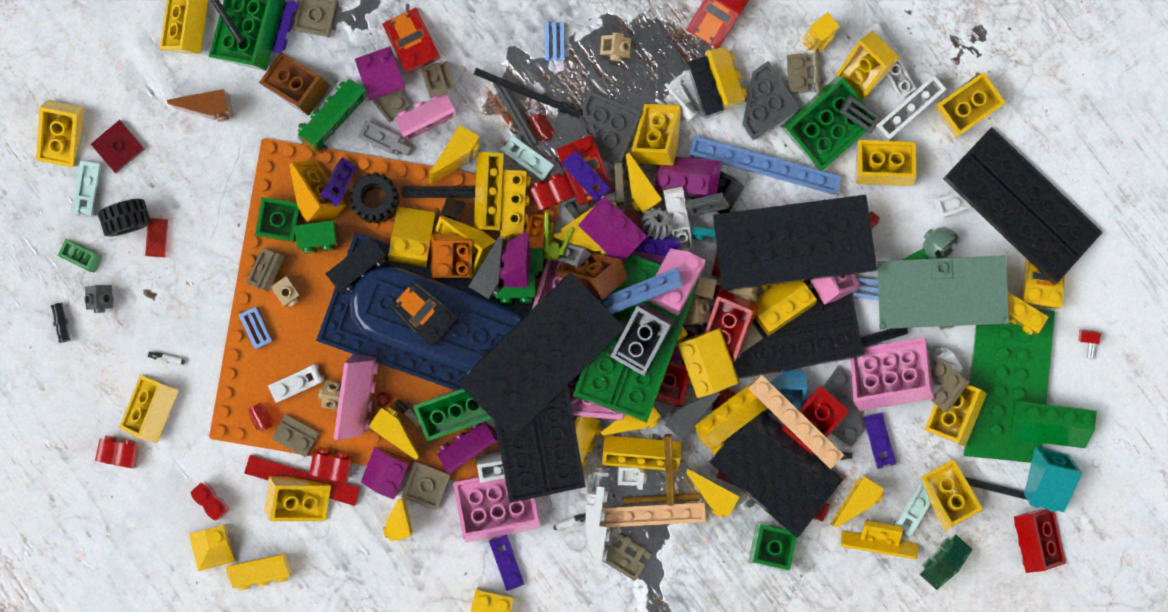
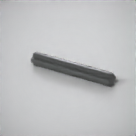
(517, 115)

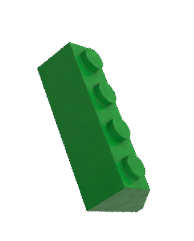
(331, 115)
(448, 414)
(1053, 424)

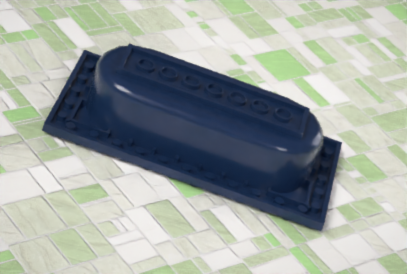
(367, 326)

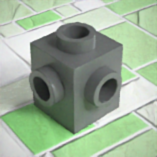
(98, 298)

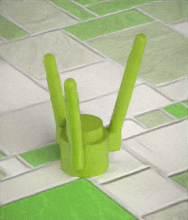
(551, 249)

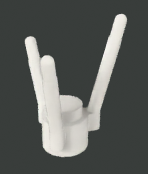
(688, 109)

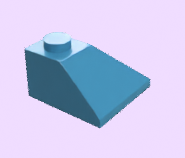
(792, 386)

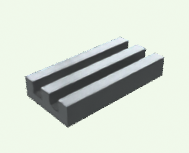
(846, 105)
(707, 204)

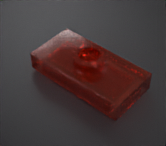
(156, 238)

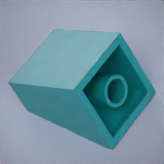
(1051, 479)

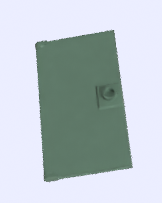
(942, 292)

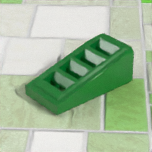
(90, 261)

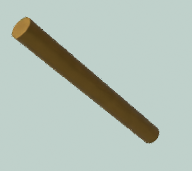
(669, 469)
(660, 498)

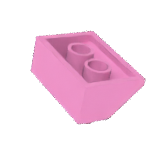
(425, 116)
(690, 268)
(834, 288)

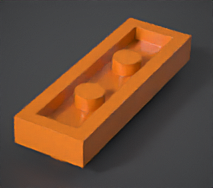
(536, 230)

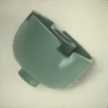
(940, 242)

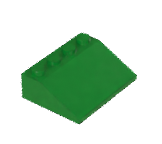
(257, 24)
(820, 127)

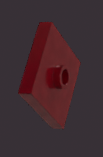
(117, 146)

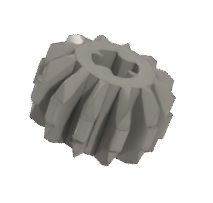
(657, 223)

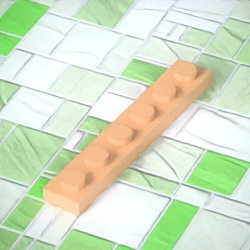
(795, 421)
(654, 515)

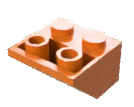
(450, 256)

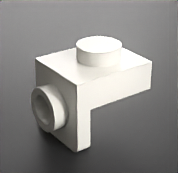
(947, 355)
(631, 477)
(592, 479)

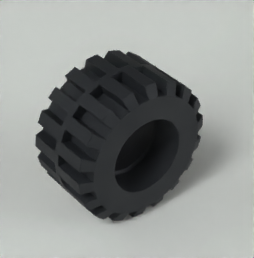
(370, 182)
(124, 217)

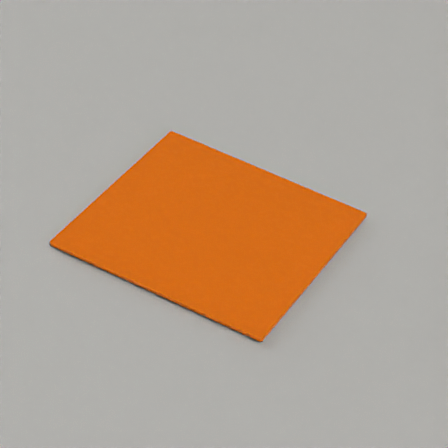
(294, 329)

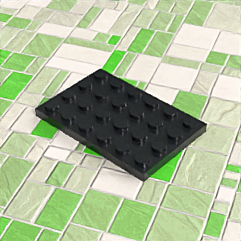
(776, 472)

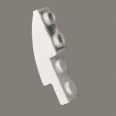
(898, 76)
(676, 207)
(596, 533)

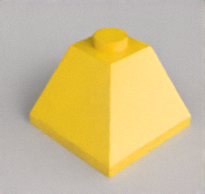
(398, 523)
(212, 547)

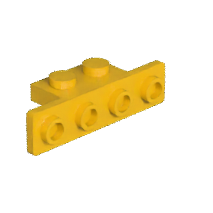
(880, 539)

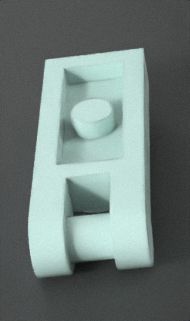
(527, 158)
(86, 188)
(914, 510)

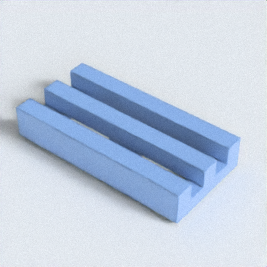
(554, 25)
(870, 281)
(262, 342)

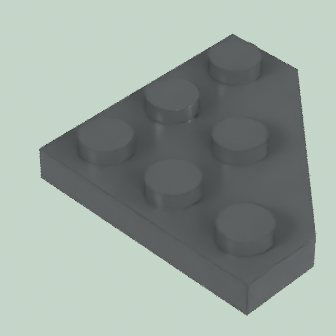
(767, 102)
(610, 125)
(841, 388)

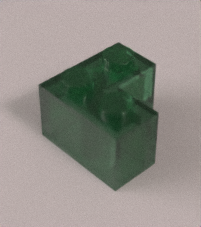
(946, 561)

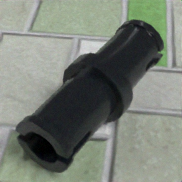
(60, 322)

